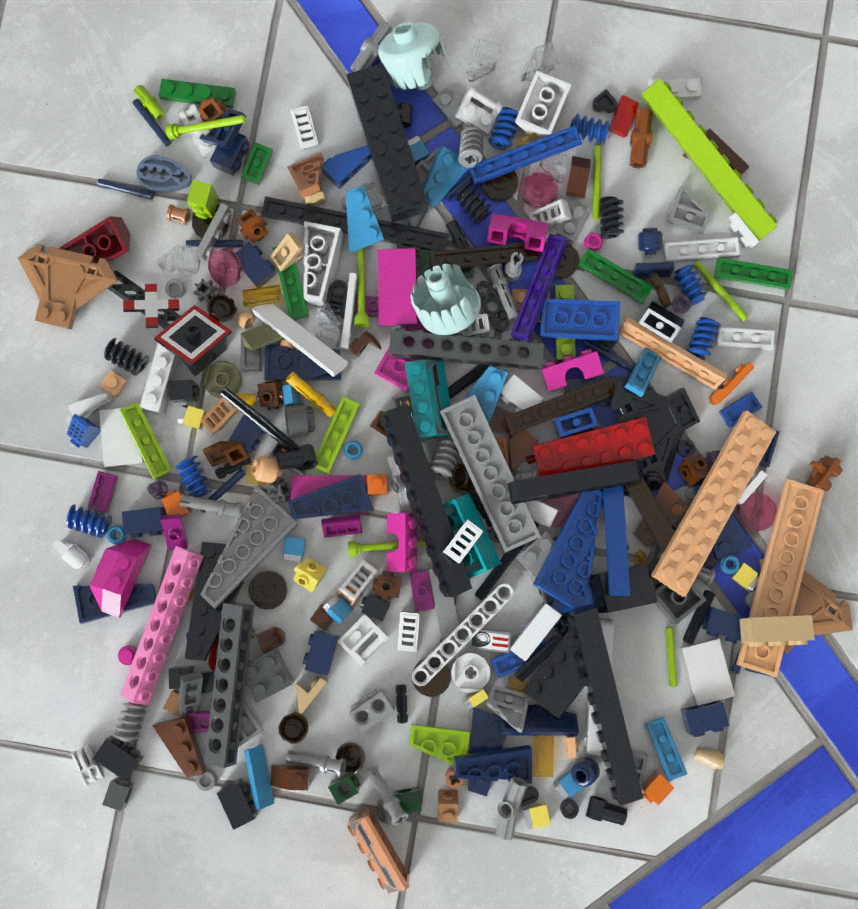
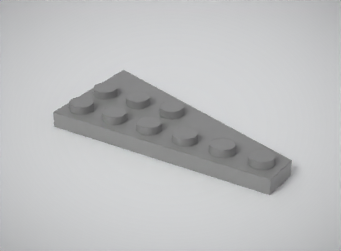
(251, 541)

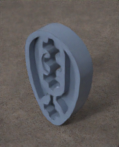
(158, 184)

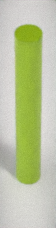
(671, 656)

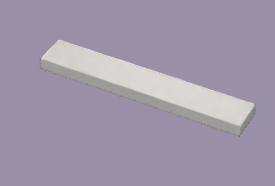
(300, 338)

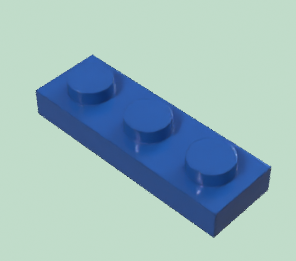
(510, 662)

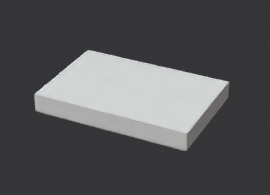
(117, 441)
(707, 671)

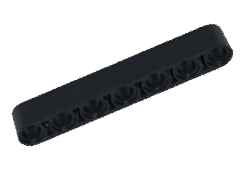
(574, 482)

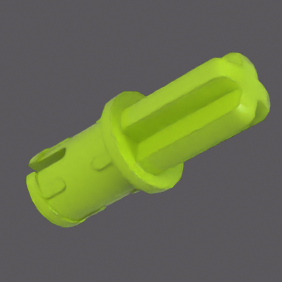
(149, 102)

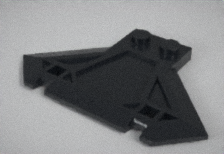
(666, 421)

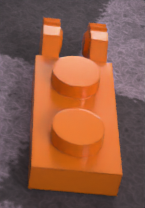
(731, 383)

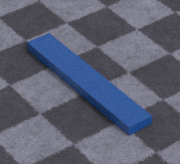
(526, 155)
(616, 542)

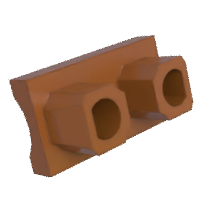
(822, 471)

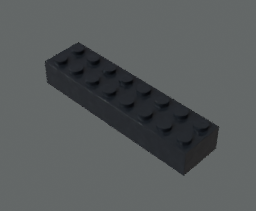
(387, 143)

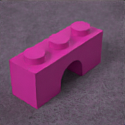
(506, 227)
(587, 362)
(405, 556)

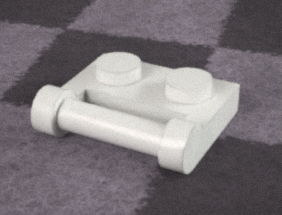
(476, 116)
(358, 635)

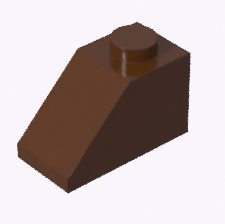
(520, 447)
(290, 777)

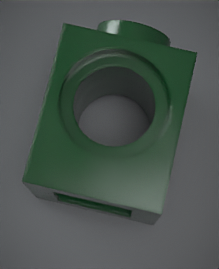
(340, 795)
(409, 799)

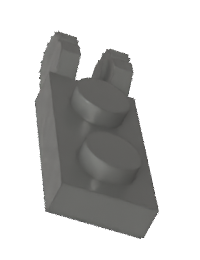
(190, 692)

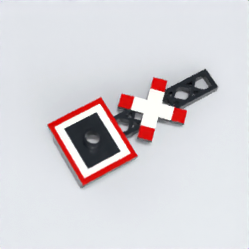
(191, 337)

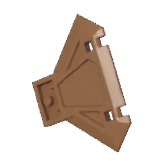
(64, 282)
(815, 600)

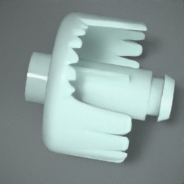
(405, 54)
(445, 300)

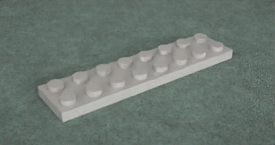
(489, 472)

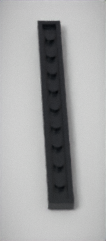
(392, 232)

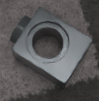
(118, 794)

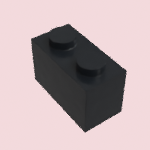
(661, 321)
(118, 757)
(237, 803)

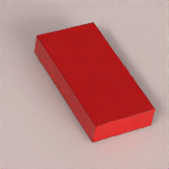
(623, 116)

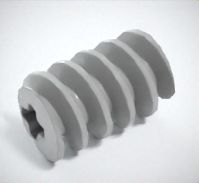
(471, 146)
(443, 459)
(131, 722)

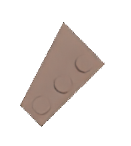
(308, 174)

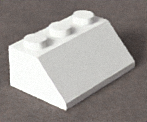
(542, 105)

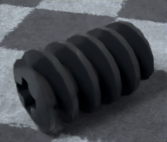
(472, 203)
(611, 217)
(124, 358)

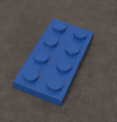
(580, 319)

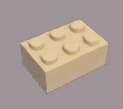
(777, 630)

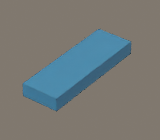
(643, 372)
(666, 749)
(259, 777)

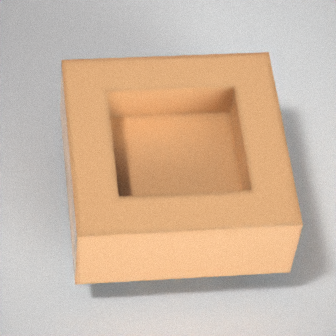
(113, 383)
(571, 746)

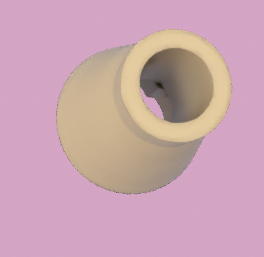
(712, 758)

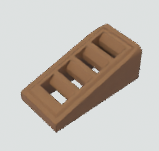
(212, 421)

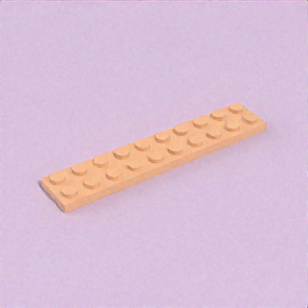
(713, 503)
(783, 568)

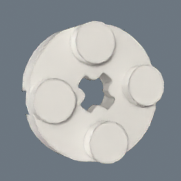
(478, 680)

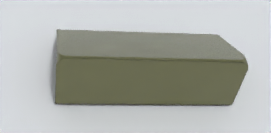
(260, 337)

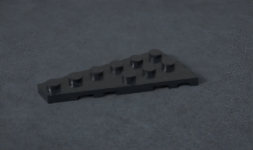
(205, 619)

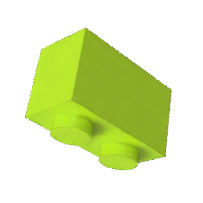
(202, 199)

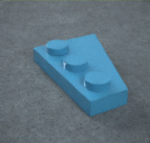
(442, 175)
(361, 220)
(489, 389)

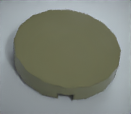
(222, 375)

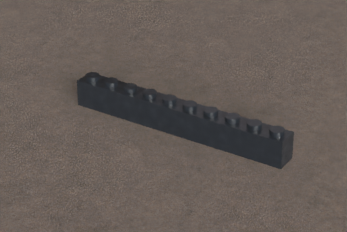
(424, 499)
(605, 703)

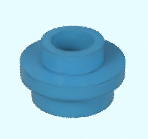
(349, 445)
(111, 535)
(735, 564)

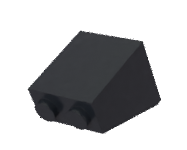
(641, 590)

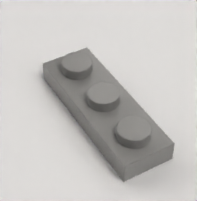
(214, 232)

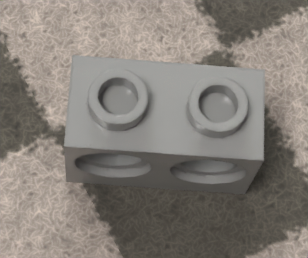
(374, 714)

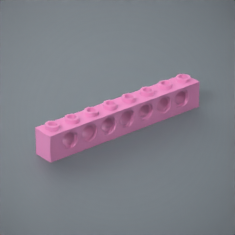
(161, 626)

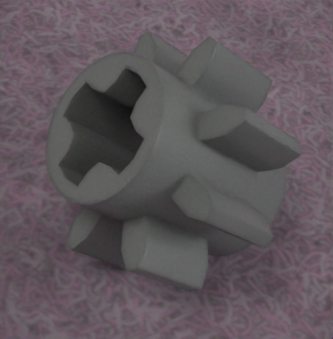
(201, 288)
(279, 490)

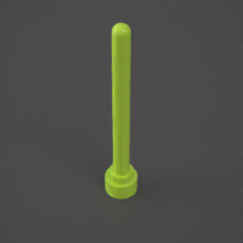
(174, 131)
(361, 319)
(356, 548)

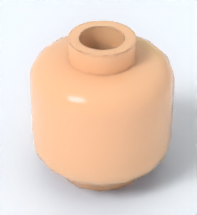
(266, 469)

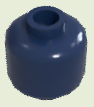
(650, 241)
(585, 772)

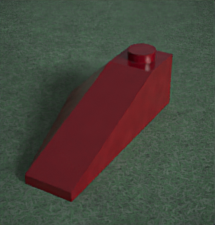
(105, 240)

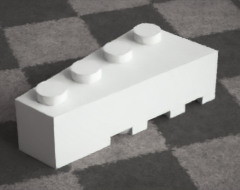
(321, 259)

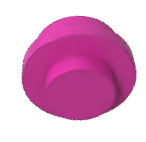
(593, 241)
(127, 654)

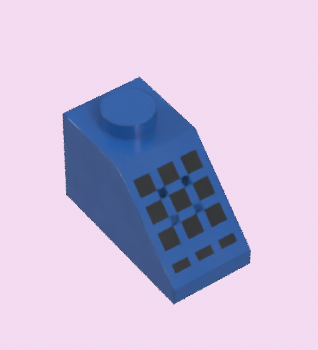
(82, 431)

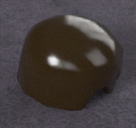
(221, 308)
(460, 480)
(293, 728)
(354, 756)

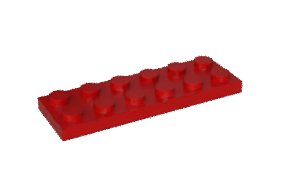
(595, 448)

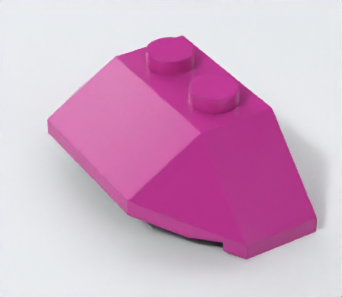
(118, 574)

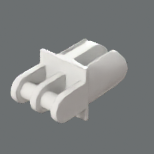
(72, 554)
(84, 761)

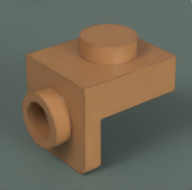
(447, 806)

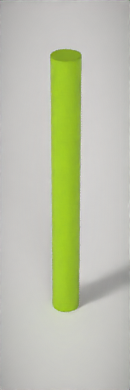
(597, 182)
(721, 291)

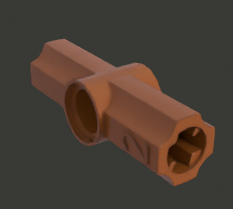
(641, 138)

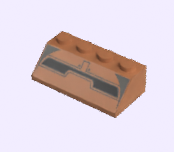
(379, 851)

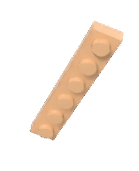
(672, 353)

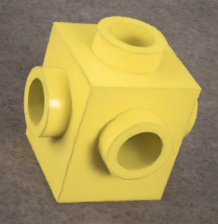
(309, 574)

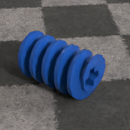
(590, 128)
(503, 129)
(690, 284)
(702, 337)
(193, 477)
(88, 523)

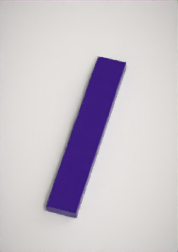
(539, 287)

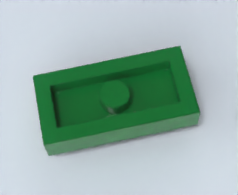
(257, 163)

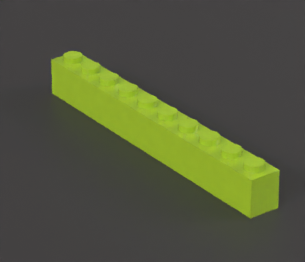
(707, 158)

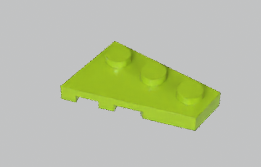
(439, 741)

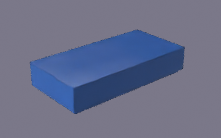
(733, 412)

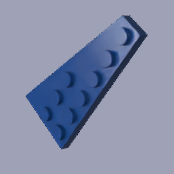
(571, 556)

